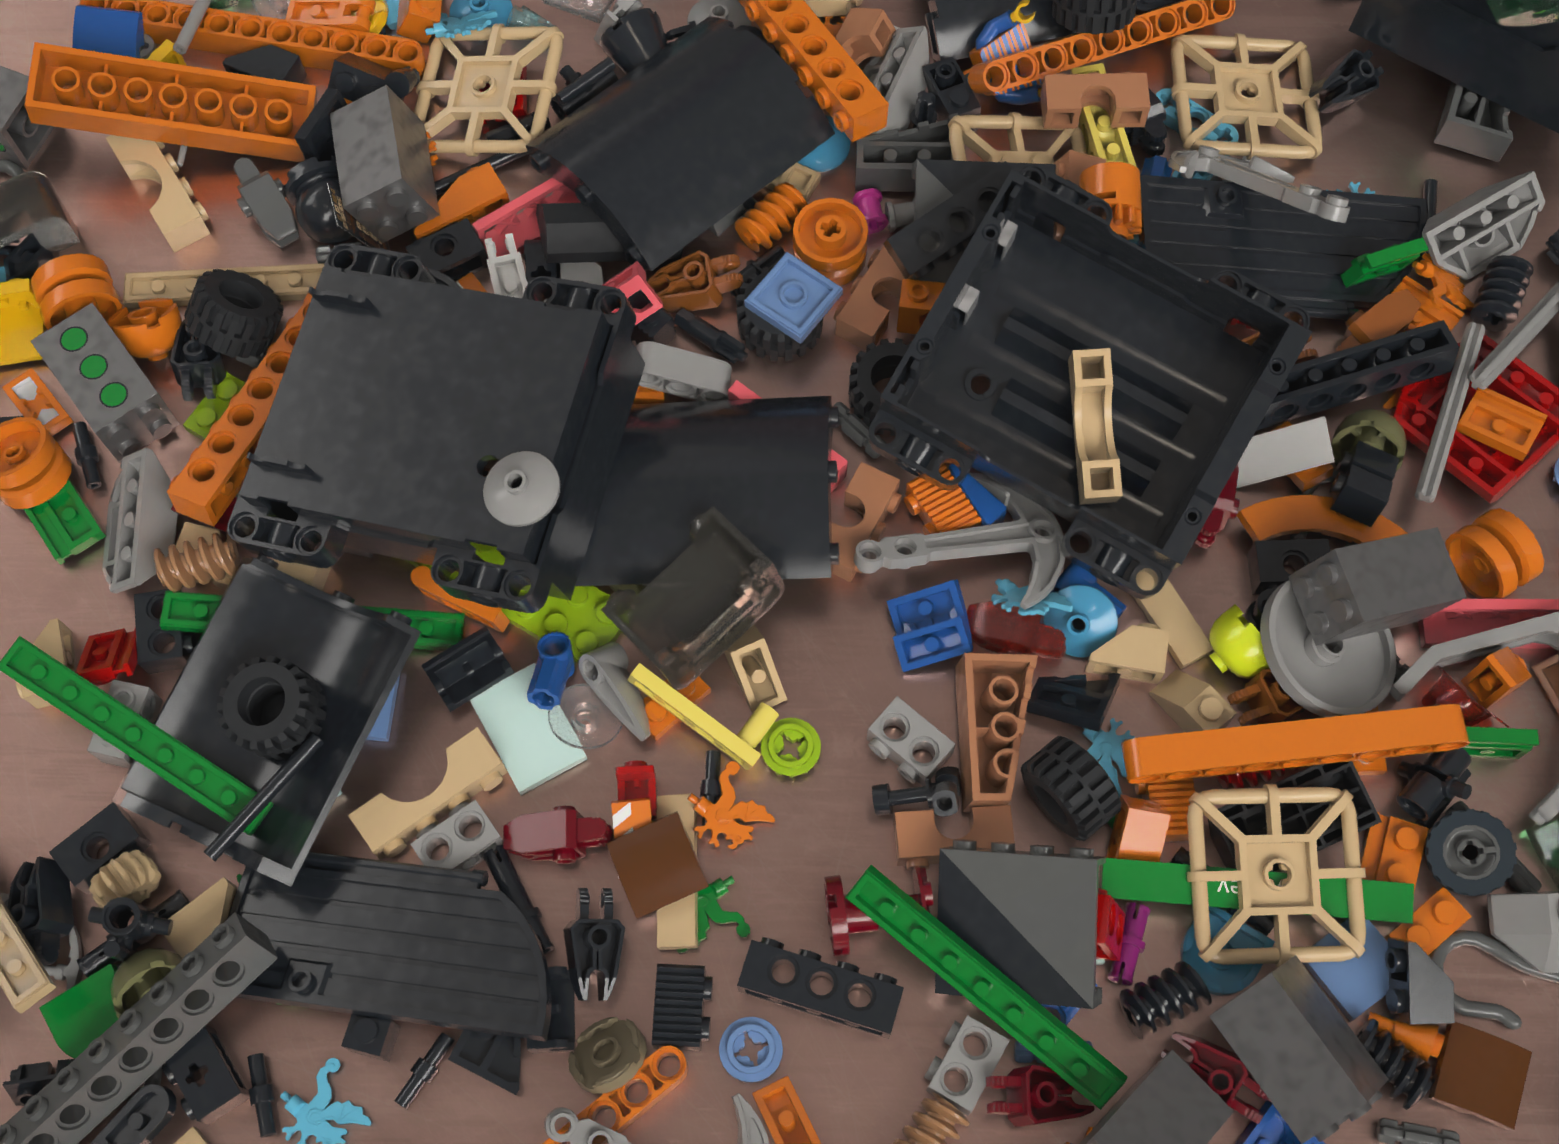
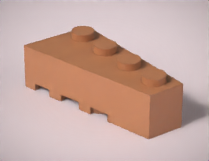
(991, 721)

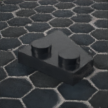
(1074, 699)
(490, 1057)

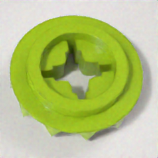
(795, 731)

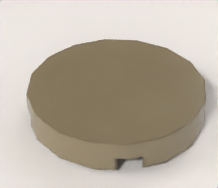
(607, 1055)

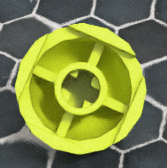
(1237, 645)

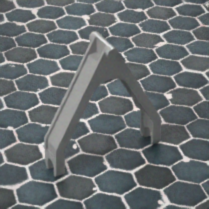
(1535, 630)

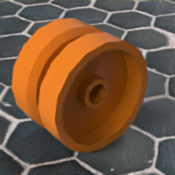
(831, 239)
(71, 284)
(30, 463)
(1495, 554)

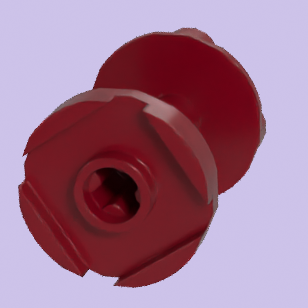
(848, 919)

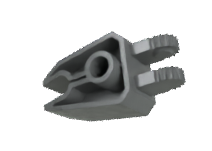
(266, 203)

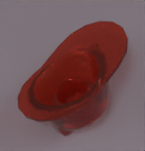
(1447, 691)

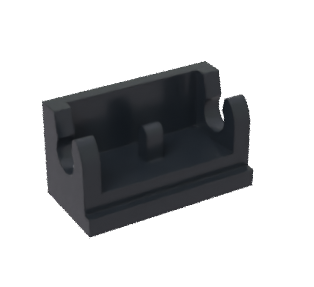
(467, 668)
(562, 1023)

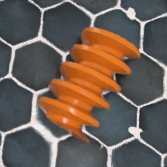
(770, 216)

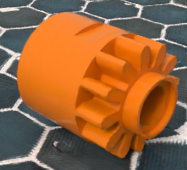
(1121, 188)

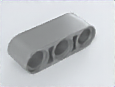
(684, 372)

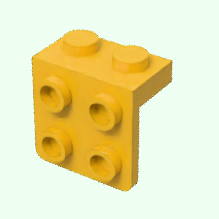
(18, 322)

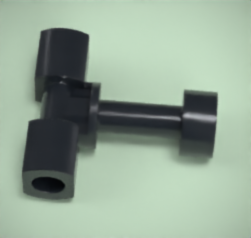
(941, 795)

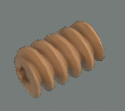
(196, 564)
(935, 1124)

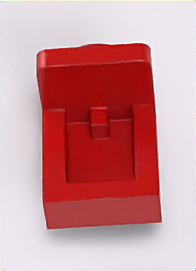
(637, 781)

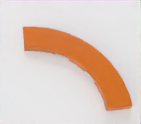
(1310, 513)

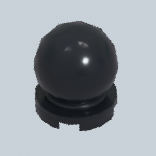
(312, 201)

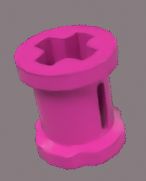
(869, 204)

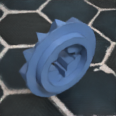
(761, 1033)

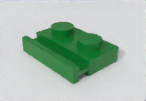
(1383, 262)
(65, 523)
(1500, 742)

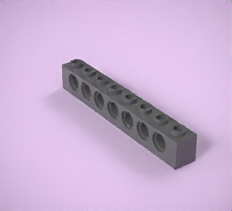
(144, 1037)

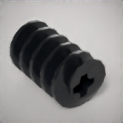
(1501, 292)
(1162, 996)
(1399, 1068)

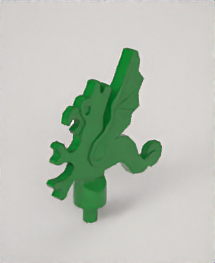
(708, 904)

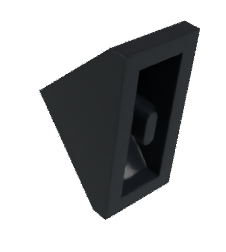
(27, 258)

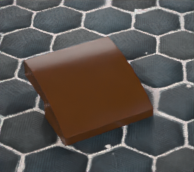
(657, 864)
(1480, 1075)

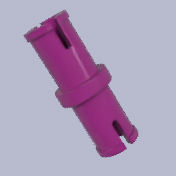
(1131, 944)

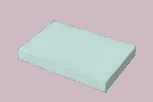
(523, 733)

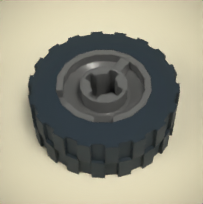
(1494, 847)

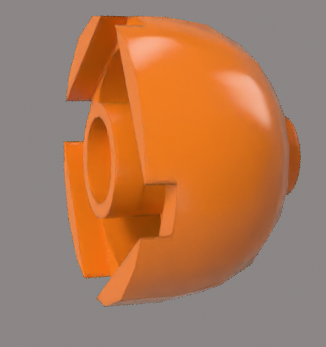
(148, 330)

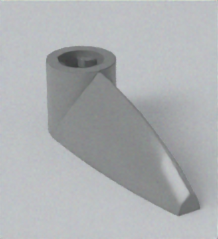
(607, 676)

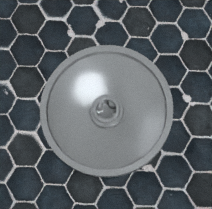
(1326, 678)

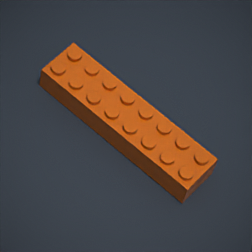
(167, 102)

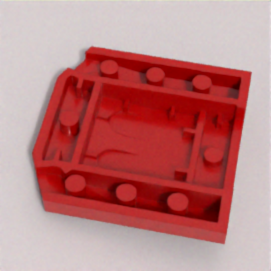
(1472, 462)

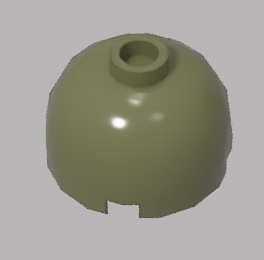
(1373, 428)
(139, 974)

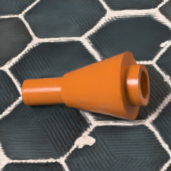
(1417, 1037)

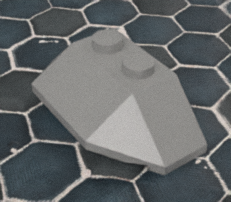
(901, 74)
(1484, 225)
(137, 521)
(1528, 926)

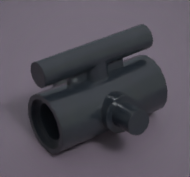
(583, 87)
(1434, 784)
(115, 921)

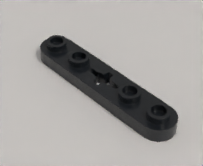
(141, 1117)

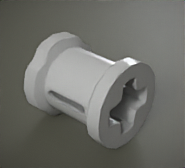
(899, 214)

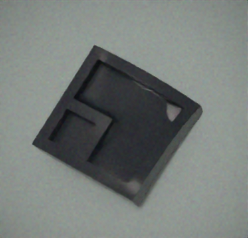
(315, 134)

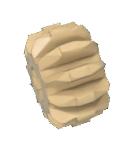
(127, 876)

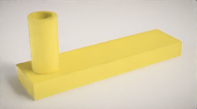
(739, 747)

